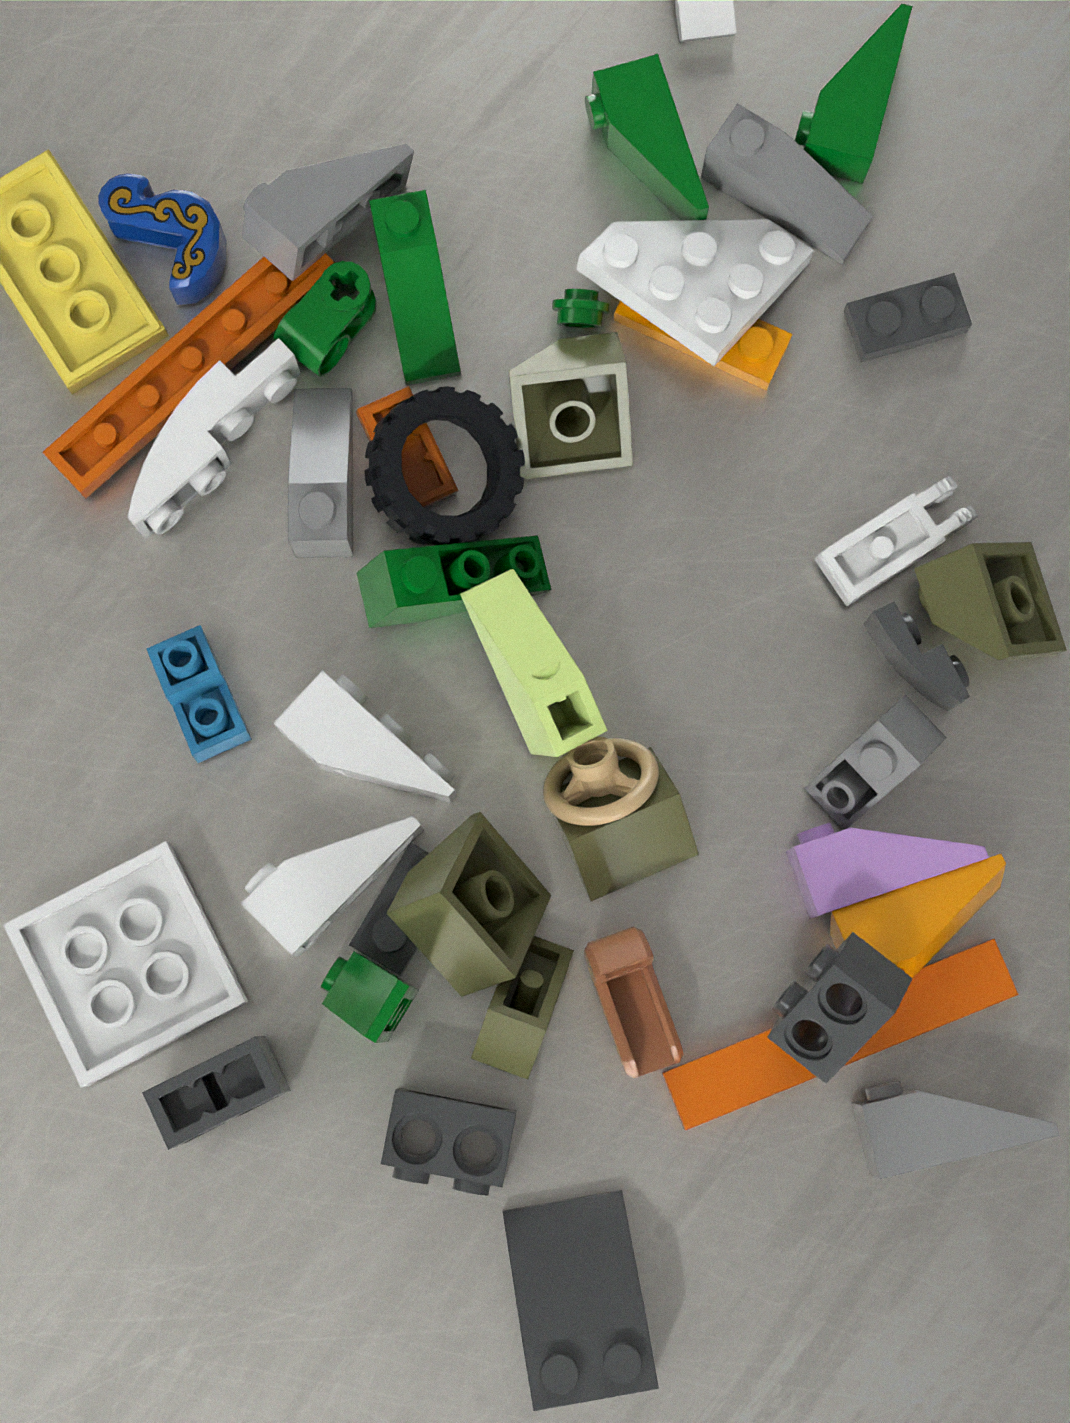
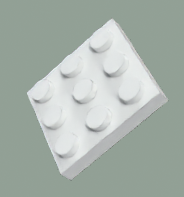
(125, 964)

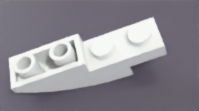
(188, 449)

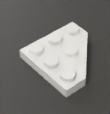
(696, 276)

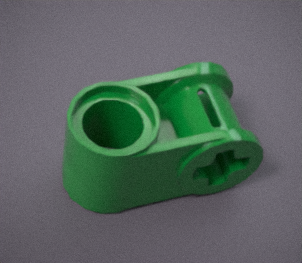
(324, 326)

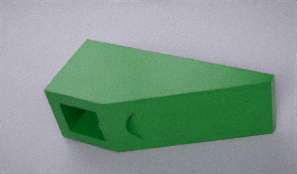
(428, 580)

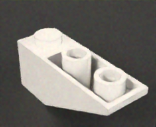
(349, 741)

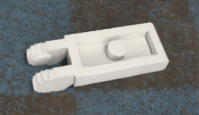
(890, 542)

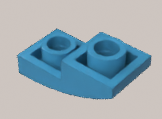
(198, 694)

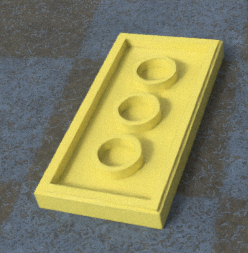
(69, 277)

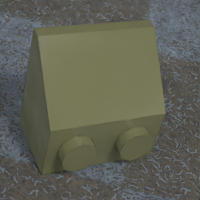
(471, 907)

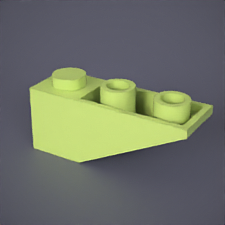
(533, 667)

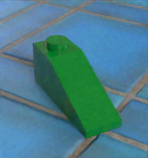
(853, 104)
(646, 134)
(415, 287)
(367, 996)

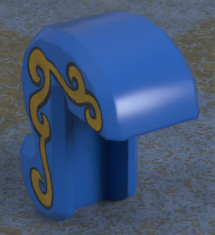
(170, 221)

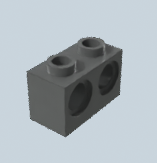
(839, 1007)
(216, 1091)
(451, 1121)

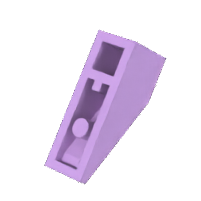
(864, 863)

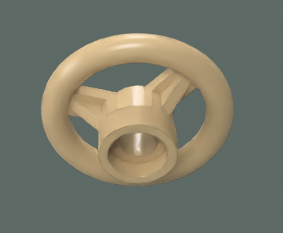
(597, 775)

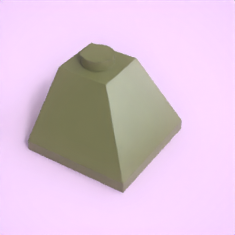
(573, 407)
(992, 600)

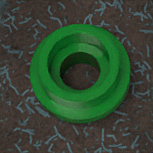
(580, 309)

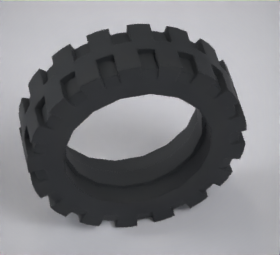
(496, 444)

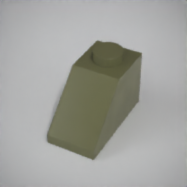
(523, 1010)

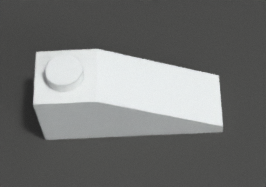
(316, 887)

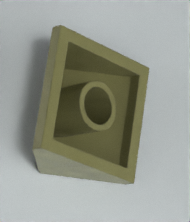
(635, 845)

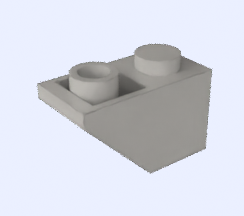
(875, 762)

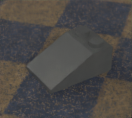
(579, 1300)

